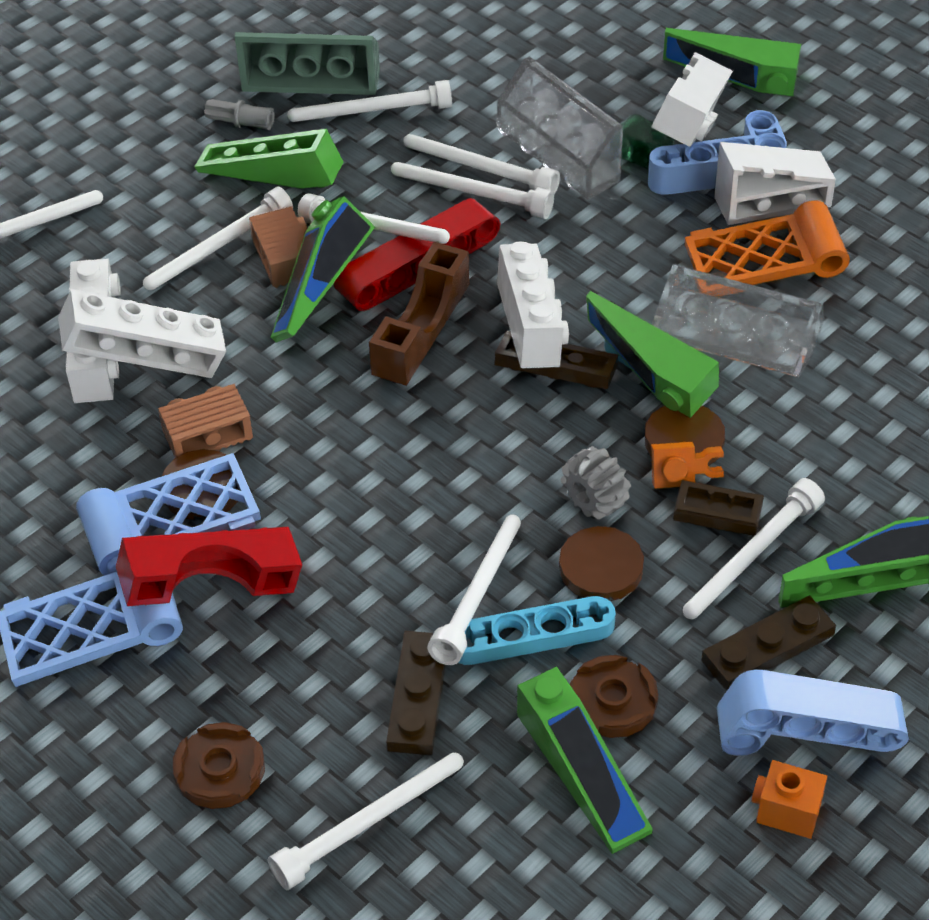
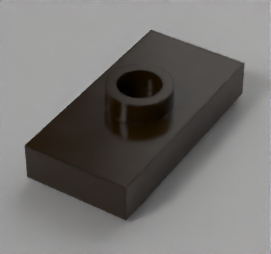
(718, 508)

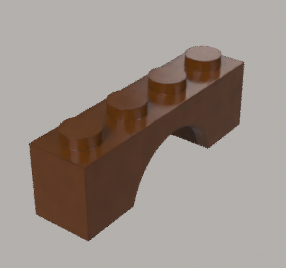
(403, 343)

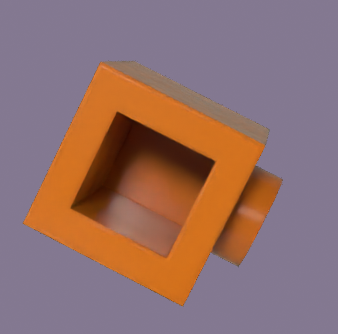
(789, 798)

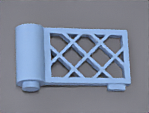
(110, 518)
(145, 623)

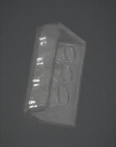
(561, 129)
(739, 320)

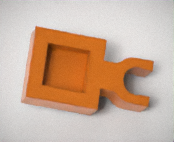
(679, 462)

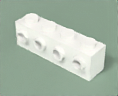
(531, 305)
(141, 334)
(91, 376)

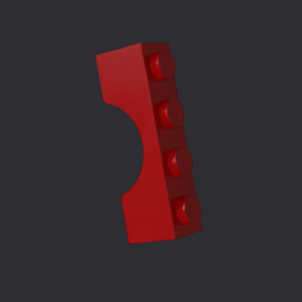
(256, 558)

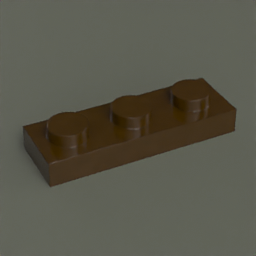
(577, 364)
(769, 641)
(415, 697)

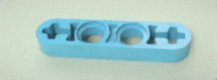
(534, 637)

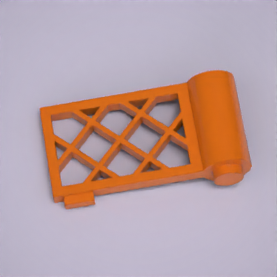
(809, 229)

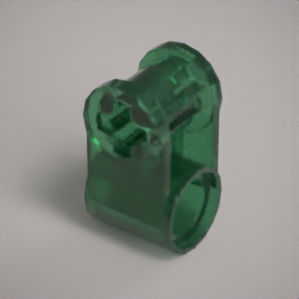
(640, 140)

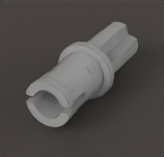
(240, 113)

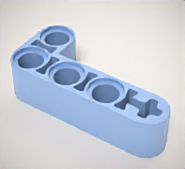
(694, 168)
(808, 709)

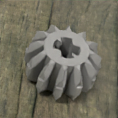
(595, 482)

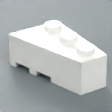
(690, 103)
(769, 181)

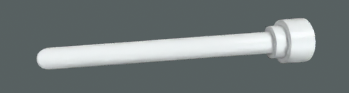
(437, 95)
(542, 178)
(272, 201)
(310, 202)
(537, 202)
(50, 213)
(802, 499)
(450, 640)
(292, 864)

